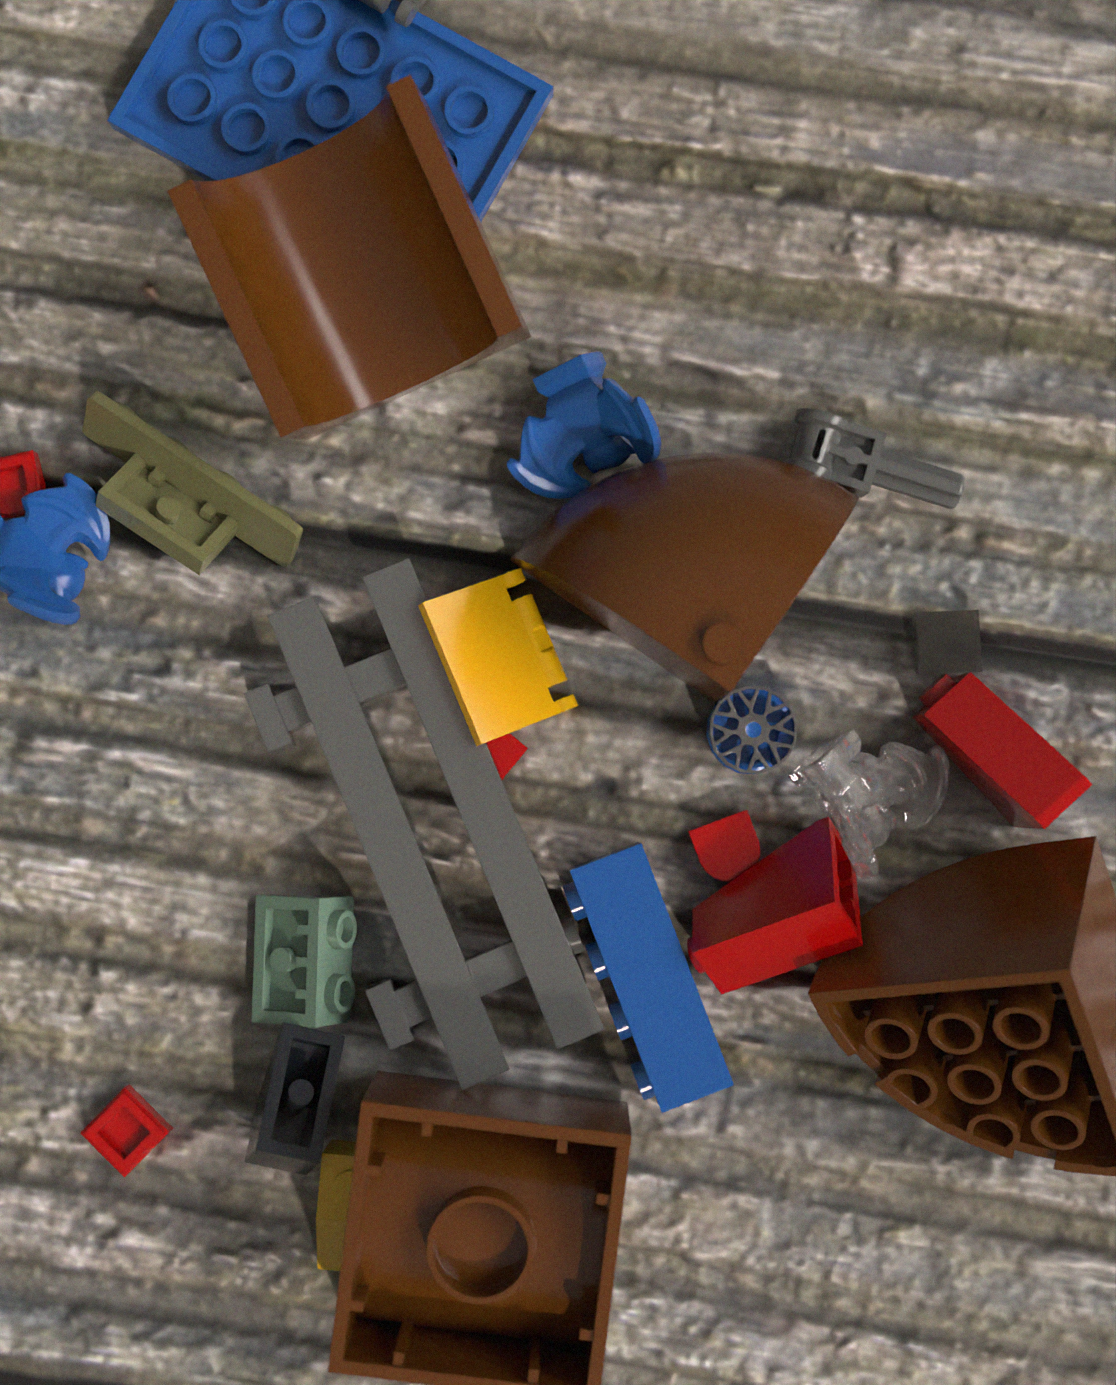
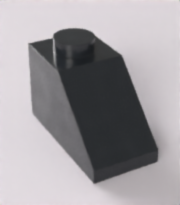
(295, 1100)

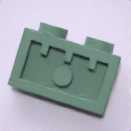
(303, 960)

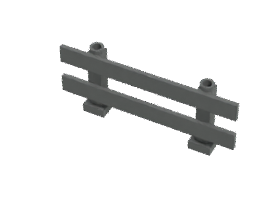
(446, 983)

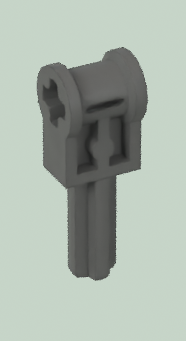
(856, 460)

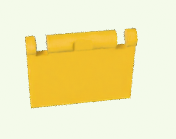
(496, 656)

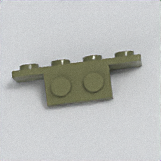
(178, 497)

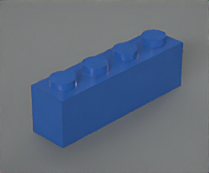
(649, 976)

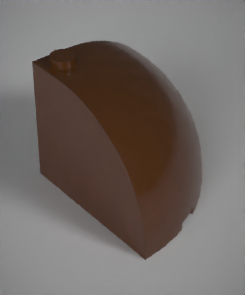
(691, 556)
(992, 1002)

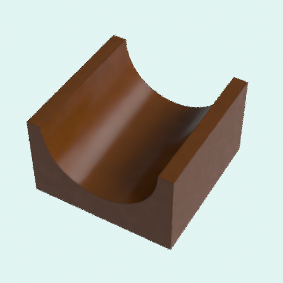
(352, 268)
(480, 1234)

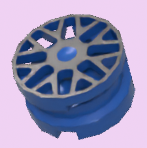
(751, 730)

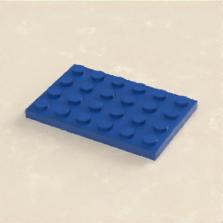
(271, 78)

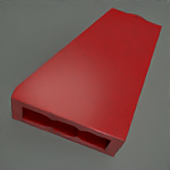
(999, 751)
(779, 913)

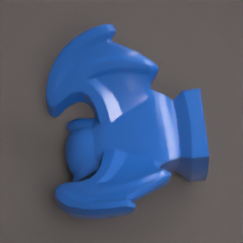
(584, 418)
(33, 548)

